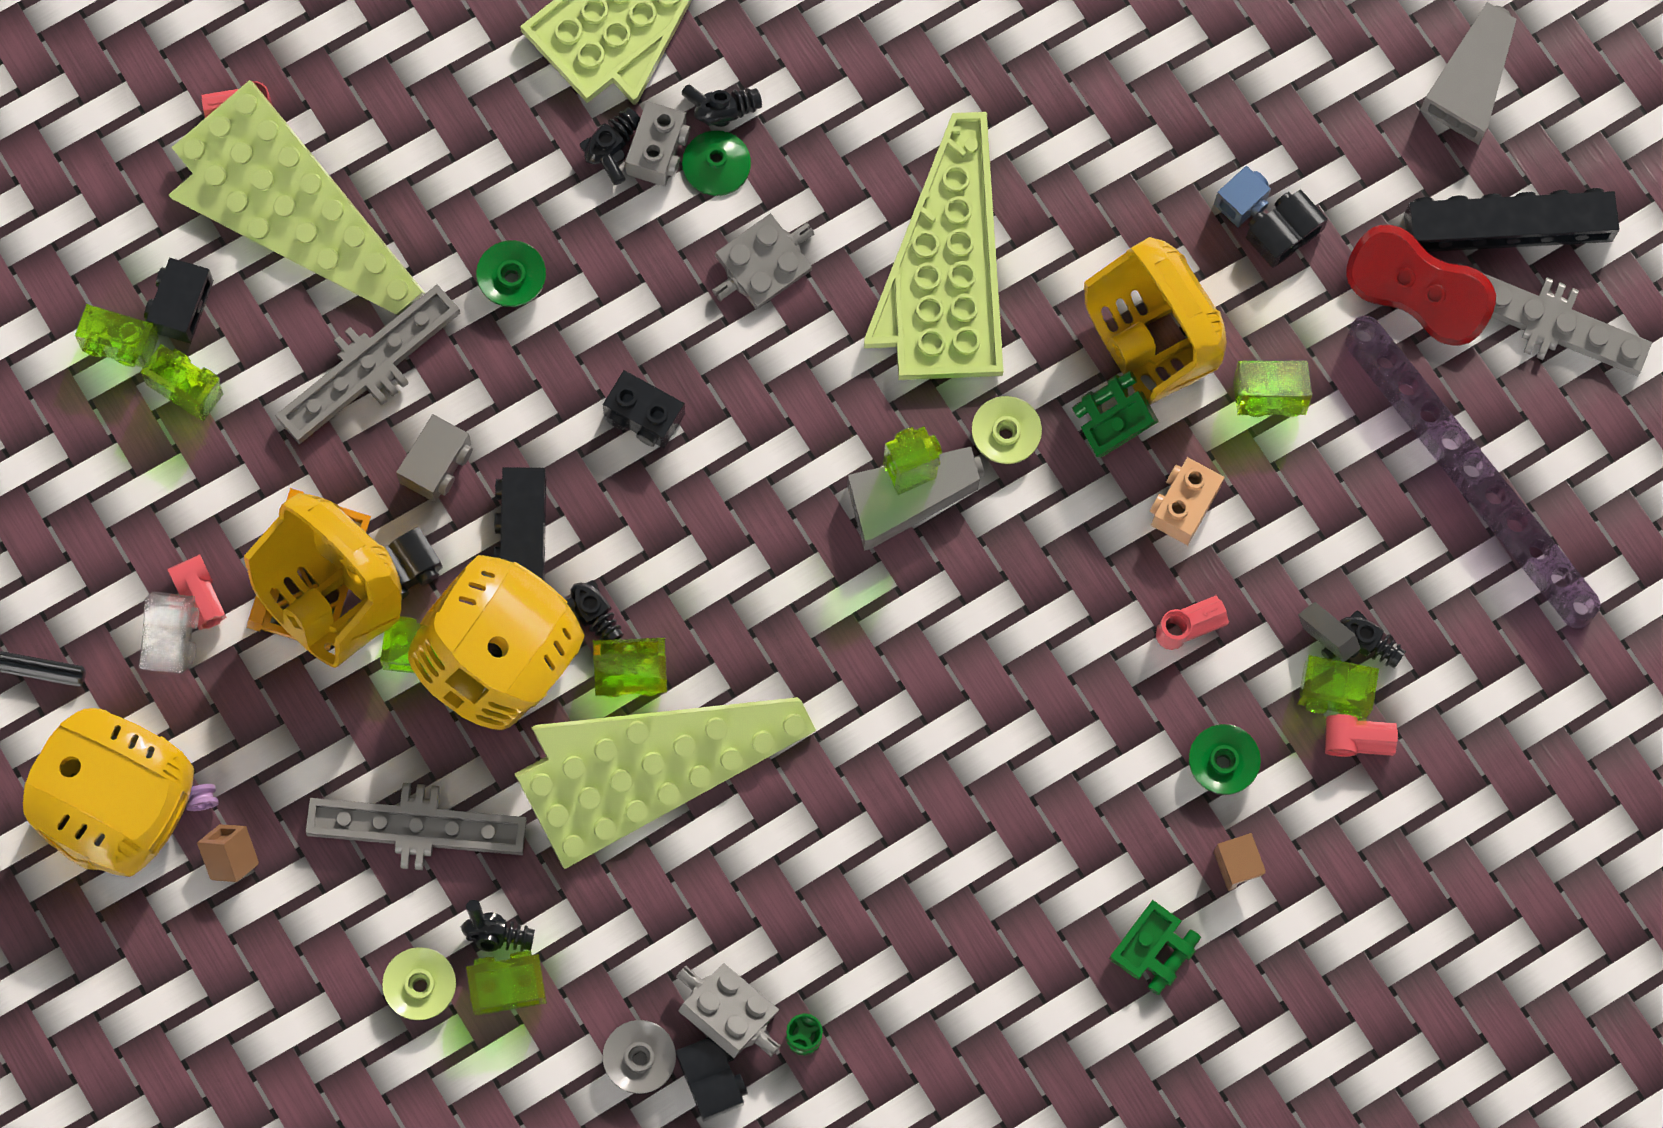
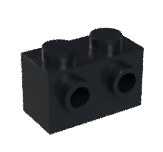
(179, 299)
(643, 410)

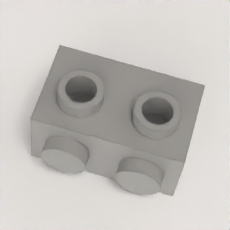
(656, 144)
(435, 458)

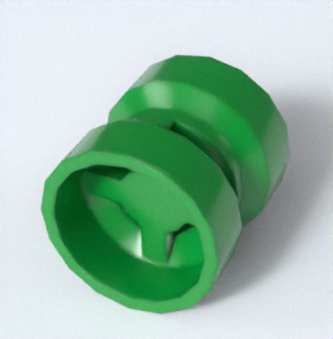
(807, 1029)

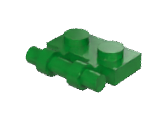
(1120, 422)
(1146, 940)

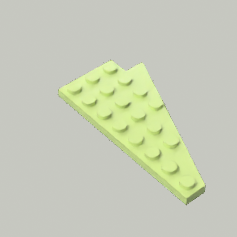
(605, 41)
(631, 769)

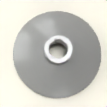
(635, 1038)

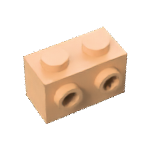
(1186, 501)

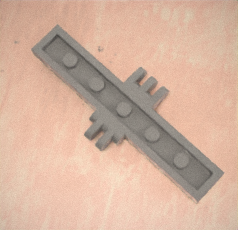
(1551, 321)
(368, 364)
(416, 826)

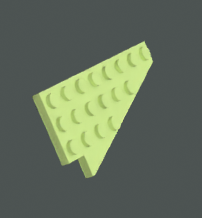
(272, 190)
(944, 280)

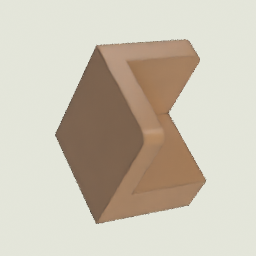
(228, 853)
(1239, 860)

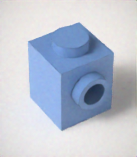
(1243, 196)

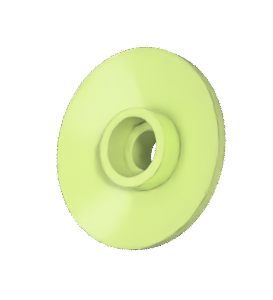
(1009, 414)
(417, 965)

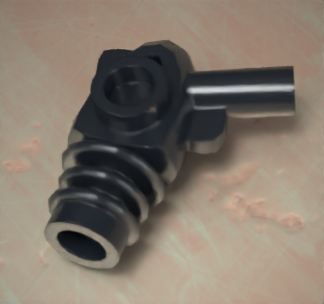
(720, 107)
(608, 141)
(594, 610)
(1370, 639)
(491, 930)

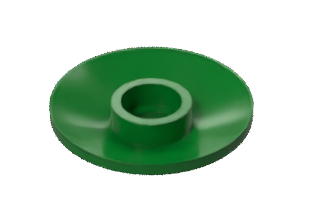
(714, 177)
(506, 259)
(1226, 742)

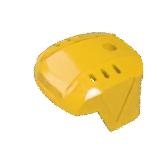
(1165, 287)
(334, 553)
(512, 612)
(109, 790)

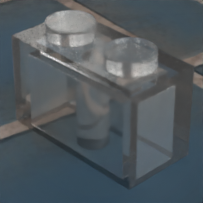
(168, 632)

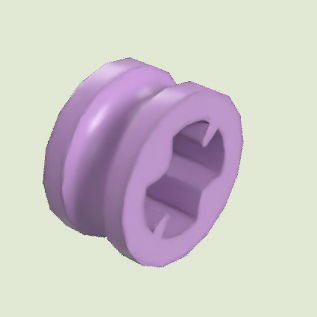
(202, 798)

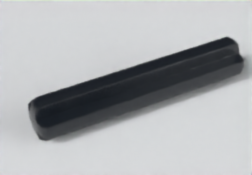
(42, 669)

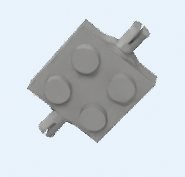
(763, 261)
(728, 1010)

